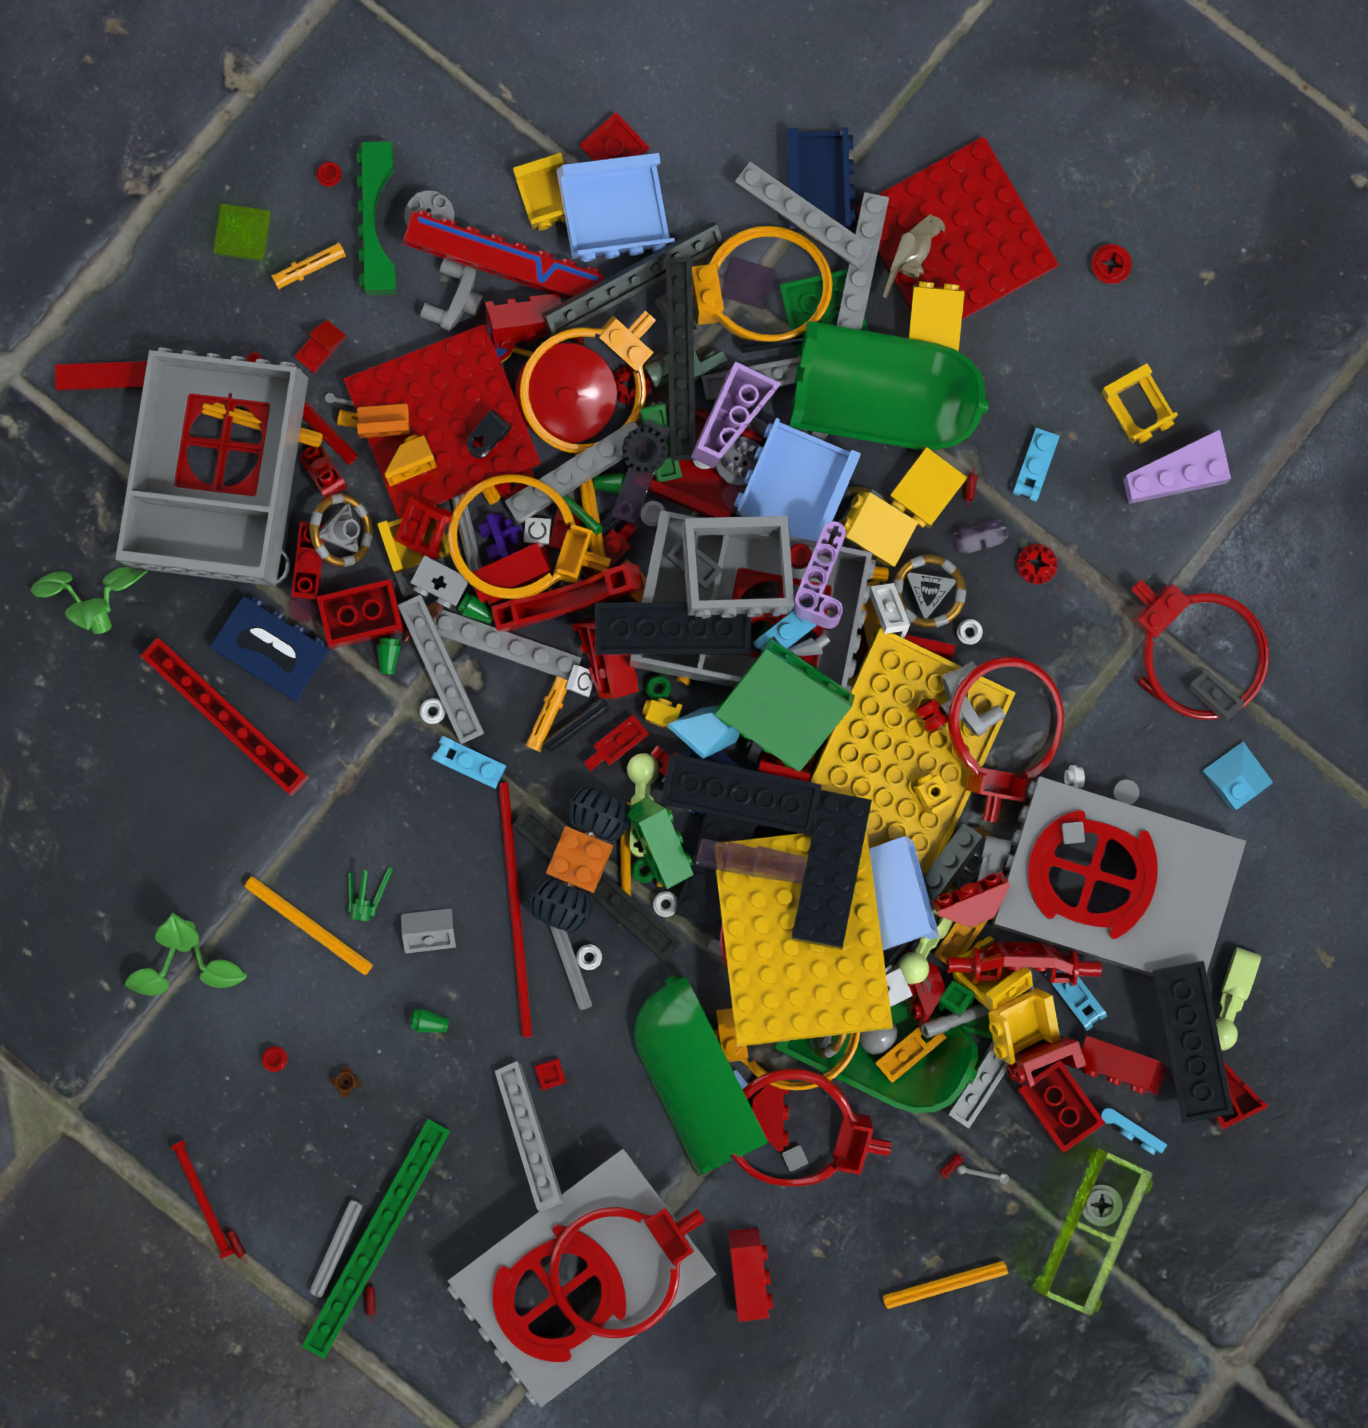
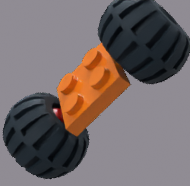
(579, 860)

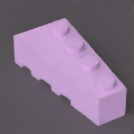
(736, 406)
(1185, 470)

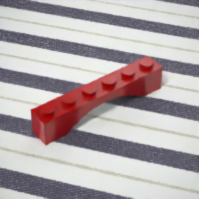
(568, 599)

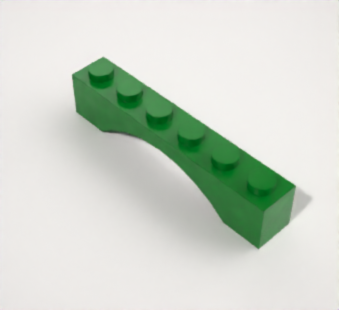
(377, 167)

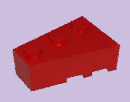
(519, 321)
(516, 570)
(609, 673)
(1122, 1066)
(1243, 1100)
(749, 1274)

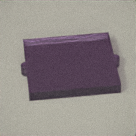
(748, 283)

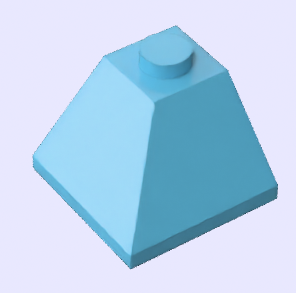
(704, 731)
(1237, 777)

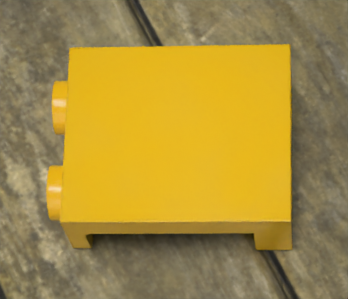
(541, 191)
(937, 314)
(927, 488)
(878, 527)
(402, 556)
(996, 993)
(1023, 1024)

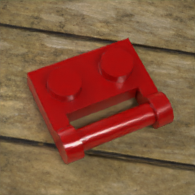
(415, 525)

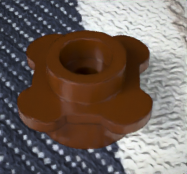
(338, 1081)

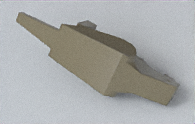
(914, 249)

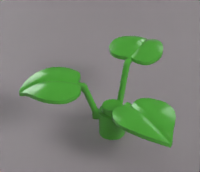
(91, 612)
(182, 936)

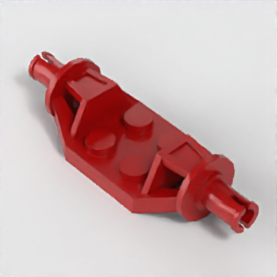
(1040, 956)

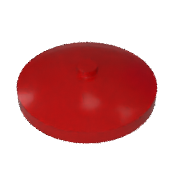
(570, 392)

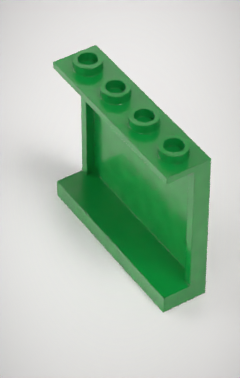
(785, 705)

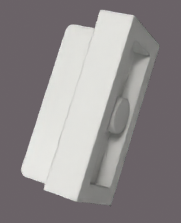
(889, 609)

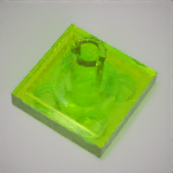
(242, 232)

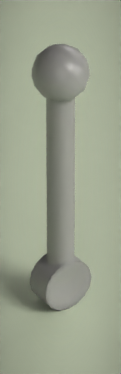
(330, 398)
(1003, 1178)

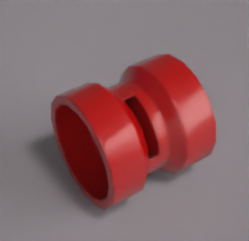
(934, 720)

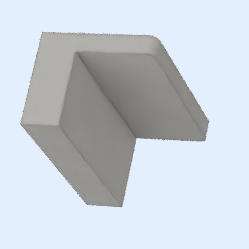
(428, 930)

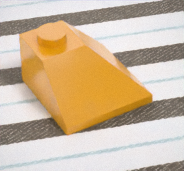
(410, 460)

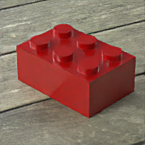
(360, 614)
(1061, 1106)

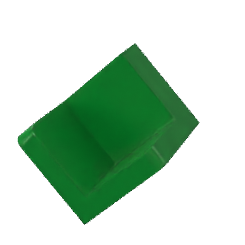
(956, 999)

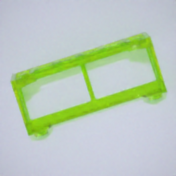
(1071, 1221)

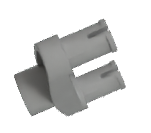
(464, 300)
(976, 724)

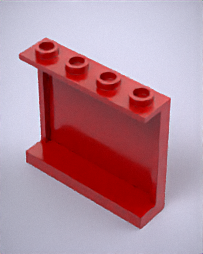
(698, 488)

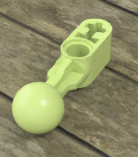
(643, 771)
(914, 964)
(1234, 993)

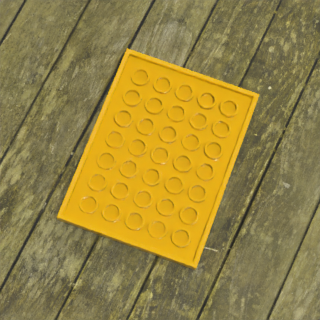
(885, 749)
(792, 986)

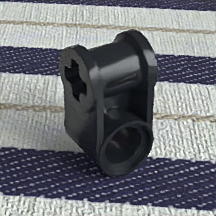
(491, 431)

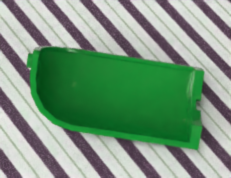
(885, 389)
(694, 1078)
(924, 1087)

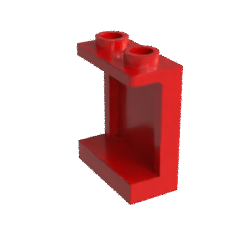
(1043, 1054)

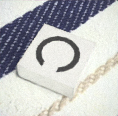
(537, 531)
(580, 681)

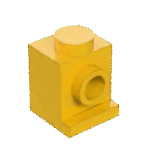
(661, 712)
(923, 791)

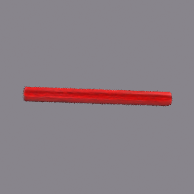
(321, 426)

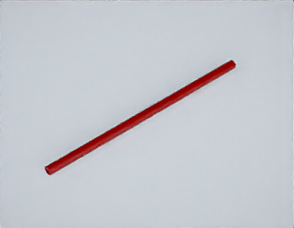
(515, 910)

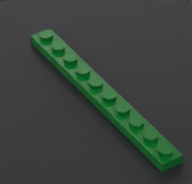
(376, 1239)

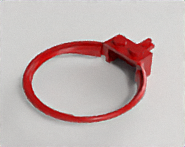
(1163, 610)
(993, 782)
(853, 1137)
(669, 1236)

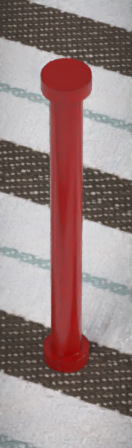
(202, 1199)

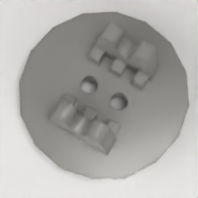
(436, 201)
(734, 471)

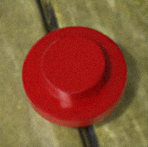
(329, 174)
(800, 556)
(274, 1059)

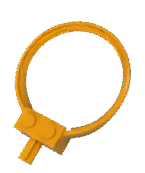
(707, 290)
(620, 339)
(571, 558)
(727, 1038)

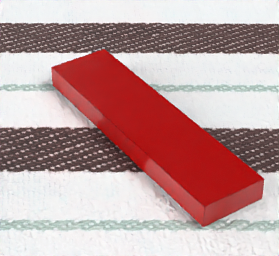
(100, 376)

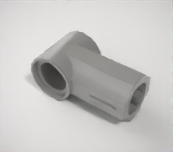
(993, 855)

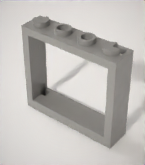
(733, 526)

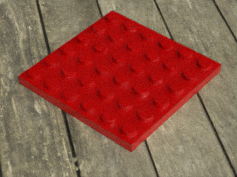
(988, 233)
(447, 397)

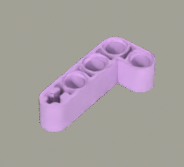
(821, 571)

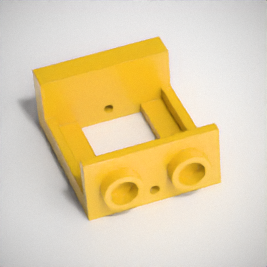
(1164, 413)

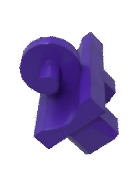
(504, 535)

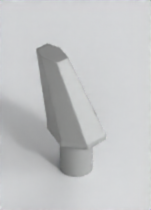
(810, 646)

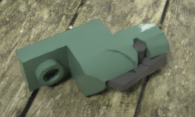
(658, 368)

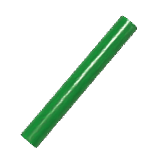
(583, 516)

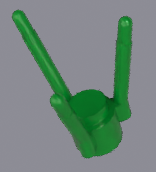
(361, 908)

